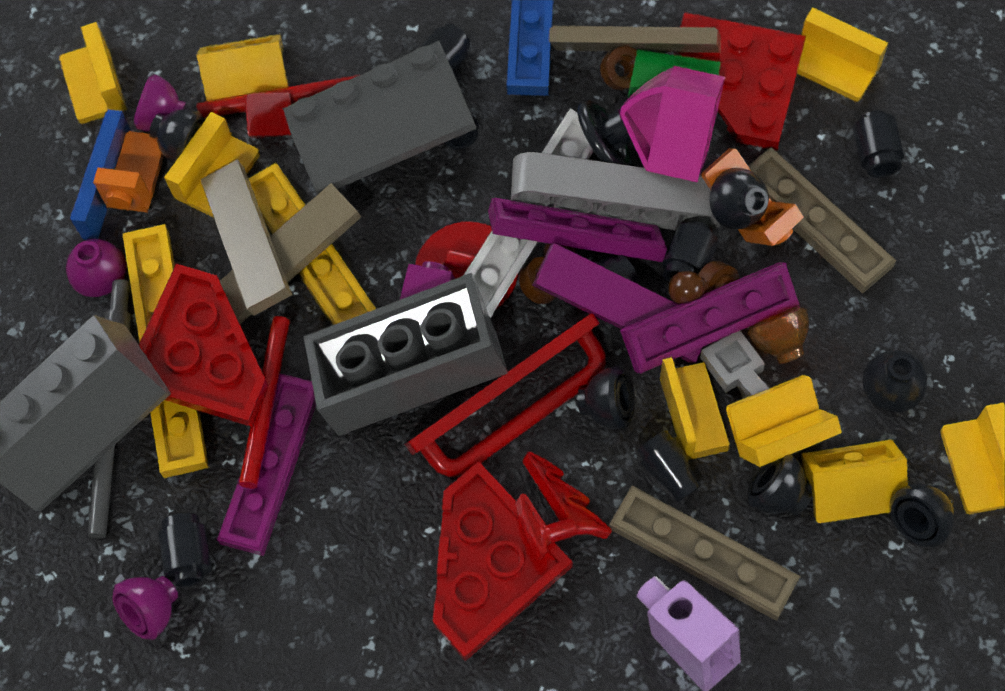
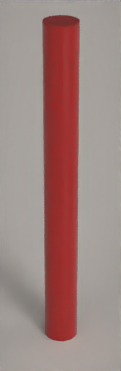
(237, 104)
(259, 430)

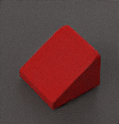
(266, 114)

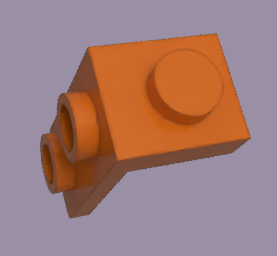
(135, 174)
(779, 217)

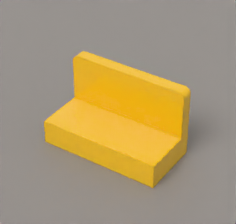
(839, 55)
(242, 67)
(92, 77)
(206, 153)
(693, 409)
(780, 421)
(978, 459)
(854, 479)

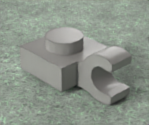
(735, 364)

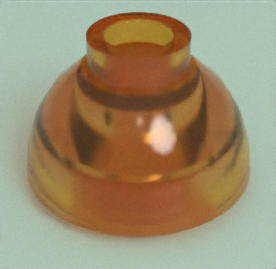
(782, 334)

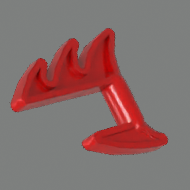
(565, 501)

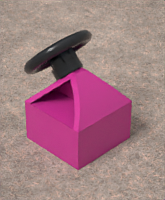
(665, 120)

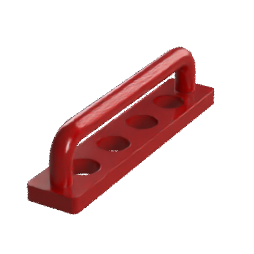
(527, 418)

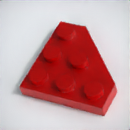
(758, 76)
(202, 349)
(486, 563)

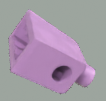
(691, 631)

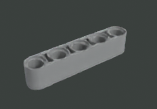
(610, 190)

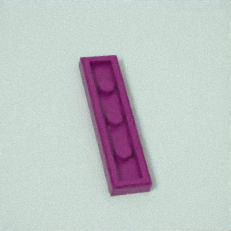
(576, 229)
(599, 291)
(709, 317)
(255, 511)

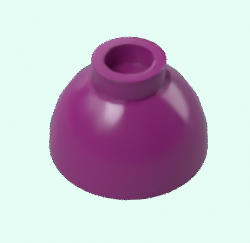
(156, 98)
(94, 267)
(145, 604)

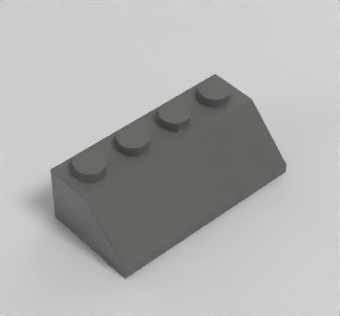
(379, 118)
(403, 355)
(74, 410)

